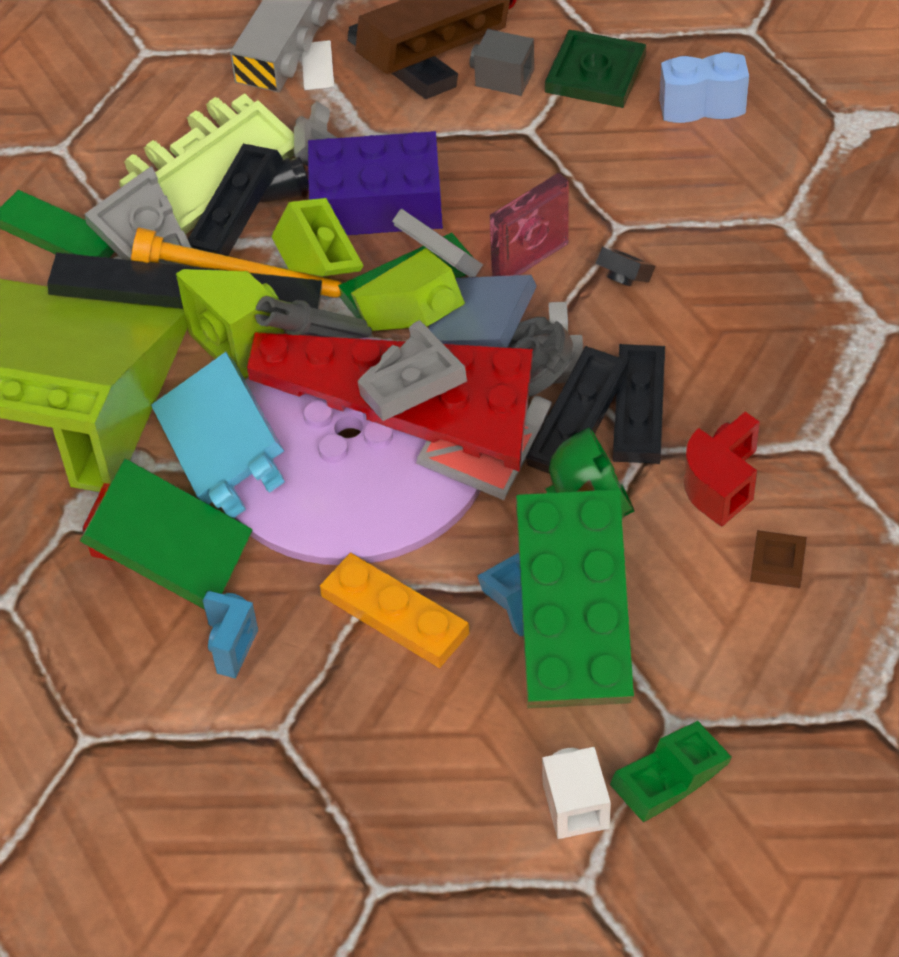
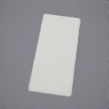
(318, 66)

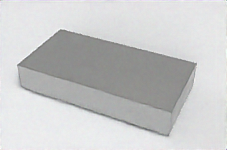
(437, 243)

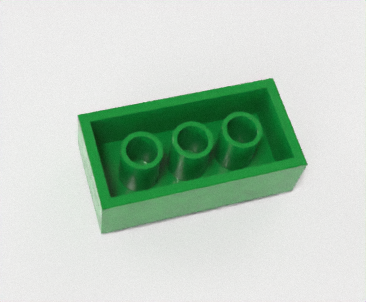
(574, 599)

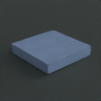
(489, 312)

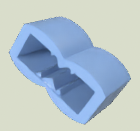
(703, 87)

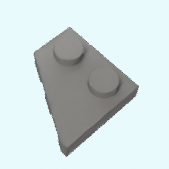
(411, 374)

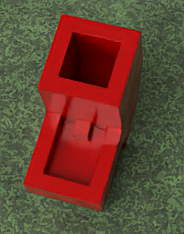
(717, 470)

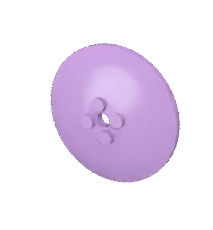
(345, 491)

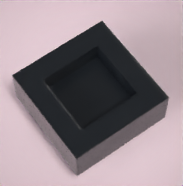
(624, 267)

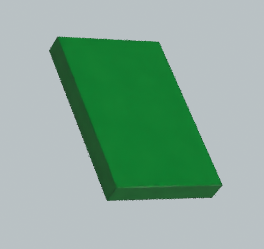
(166, 534)

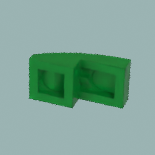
(671, 772)

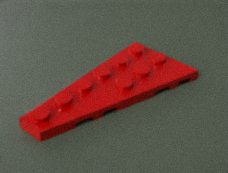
(479, 415)

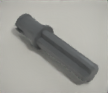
(302, 319)

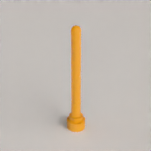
(152, 248)

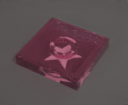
(530, 227)

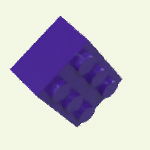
(375, 178)

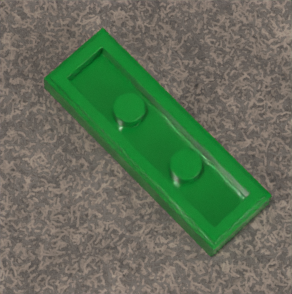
(50, 227)

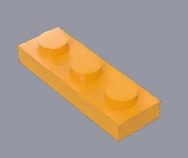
(395, 610)

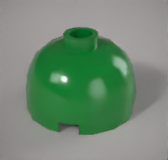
(585, 459)

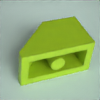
(314, 240)
(409, 292)

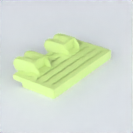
(208, 152)

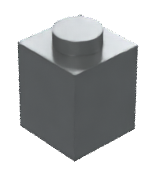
(503, 62)

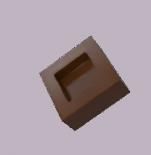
(778, 559)

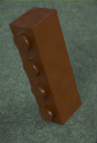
(424, 28)

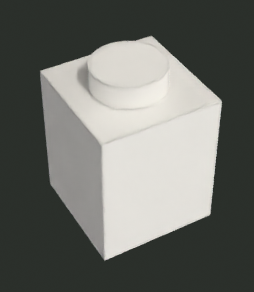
(576, 792)

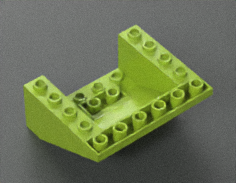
(84, 372)

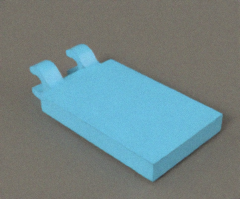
(219, 434)

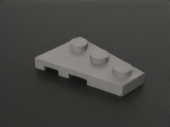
(134, 206)

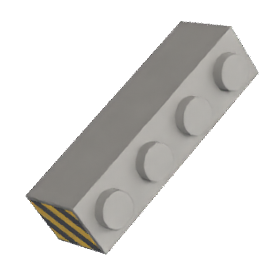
(275, 41)

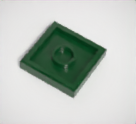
(595, 68)

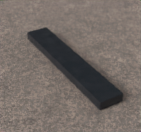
(150, 282)

